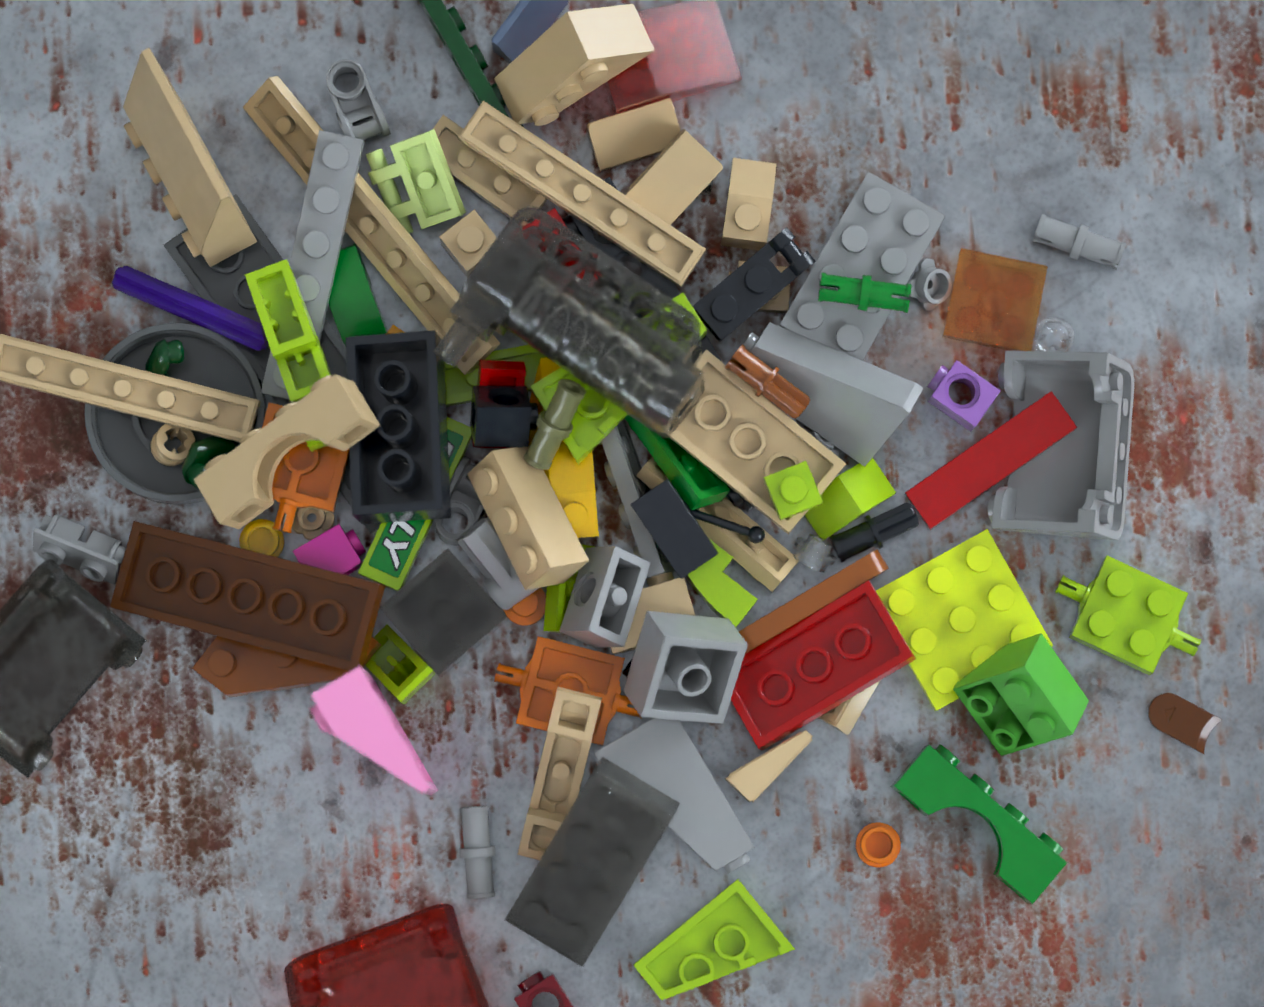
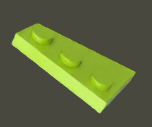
(713, 943)

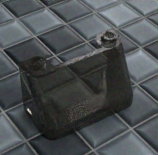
(51, 653)

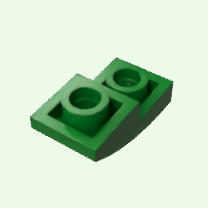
(353, 299)

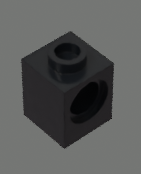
(502, 416)

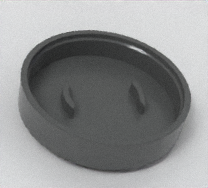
(124, 440)

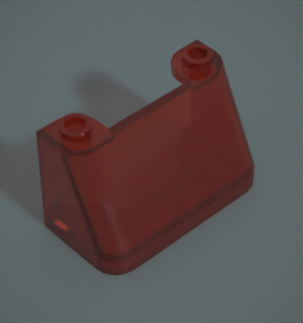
(396, 964)

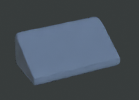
(525, 25)

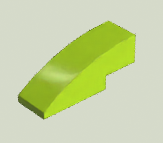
(719, 591)

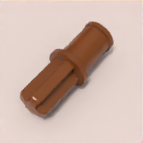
(768, 382)

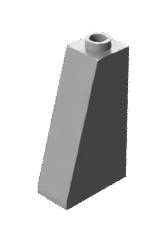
(850, 399)
(669, 761)

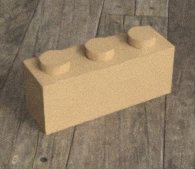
(527, 518)

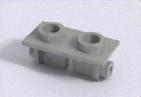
(60, 541)

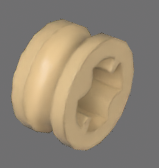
(166, 457)

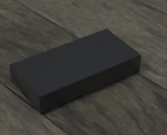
(674, 528)

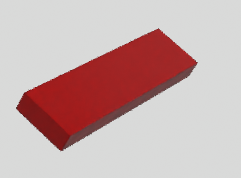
(990, 460)

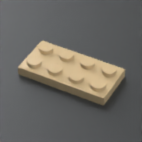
(748, 439)

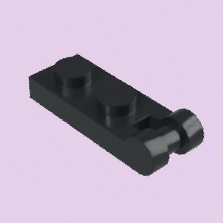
(751, 286)

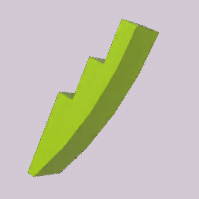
(288, 331)

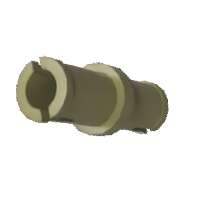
(554, 424)

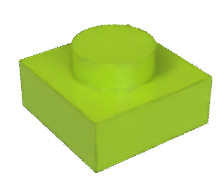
(793, 490)

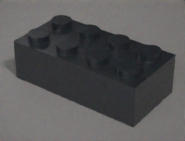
(404, 462)

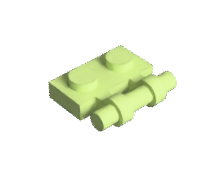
(425, 177)

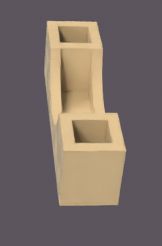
(242, 481)

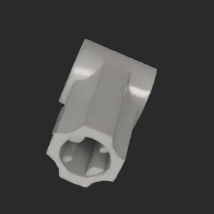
(490, 557)

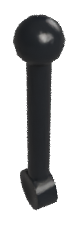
(754, 534)

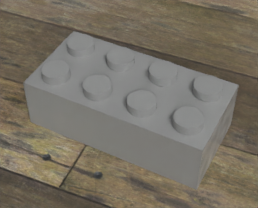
(877, 236)

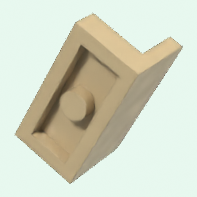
(674, 178)

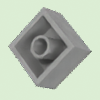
(685, 667)

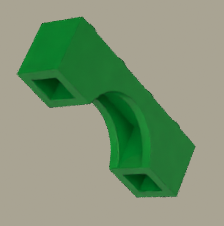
(1023, 860)

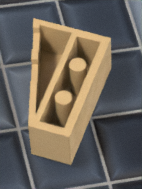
(572, 61)

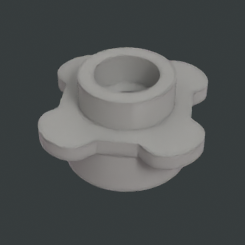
(930, 284)

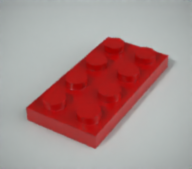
(818, 665)

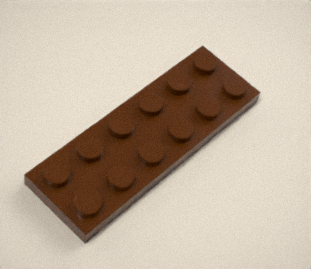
(247, 596)

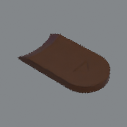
(1182, 720)

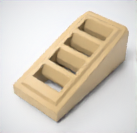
(760, 772)

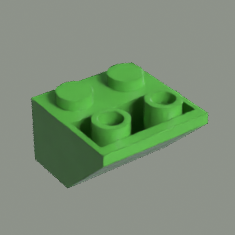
(1023, 696)

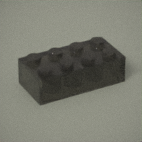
(592, 861)

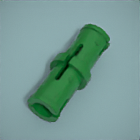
(864, 292)

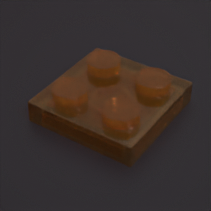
(994, 301)

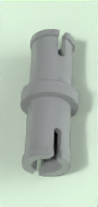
(1079, 242)
(477, 852)

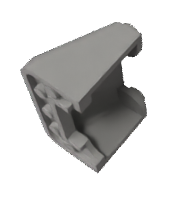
(1083, 478)

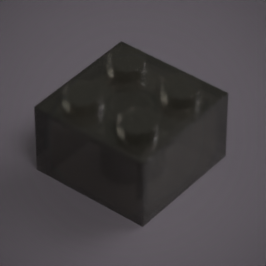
(444, 613)

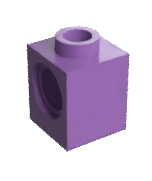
(982, 394)

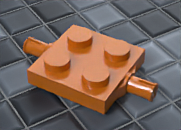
(305, 478)
(572, 668)

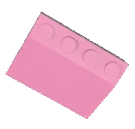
(363, 719)

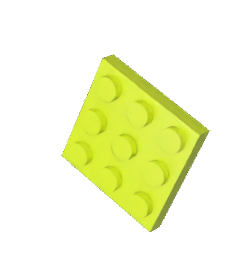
(958, 614)

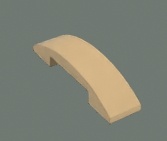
(560, 768)

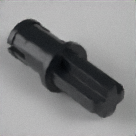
(874, 531)

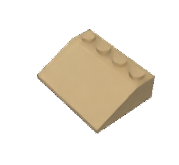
(183, 165)

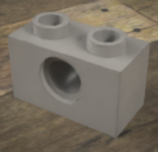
(605, 597)

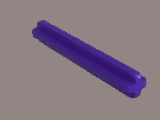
(190, 307)

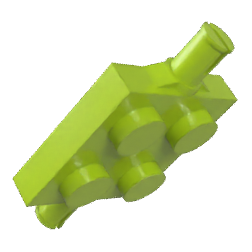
(1128, 615)

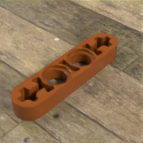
(813, 599)

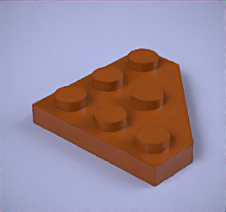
(246, 669)

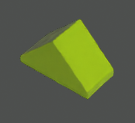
(849, 498)
(398, 665)

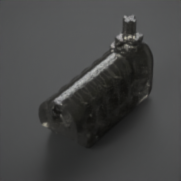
(579, 325)

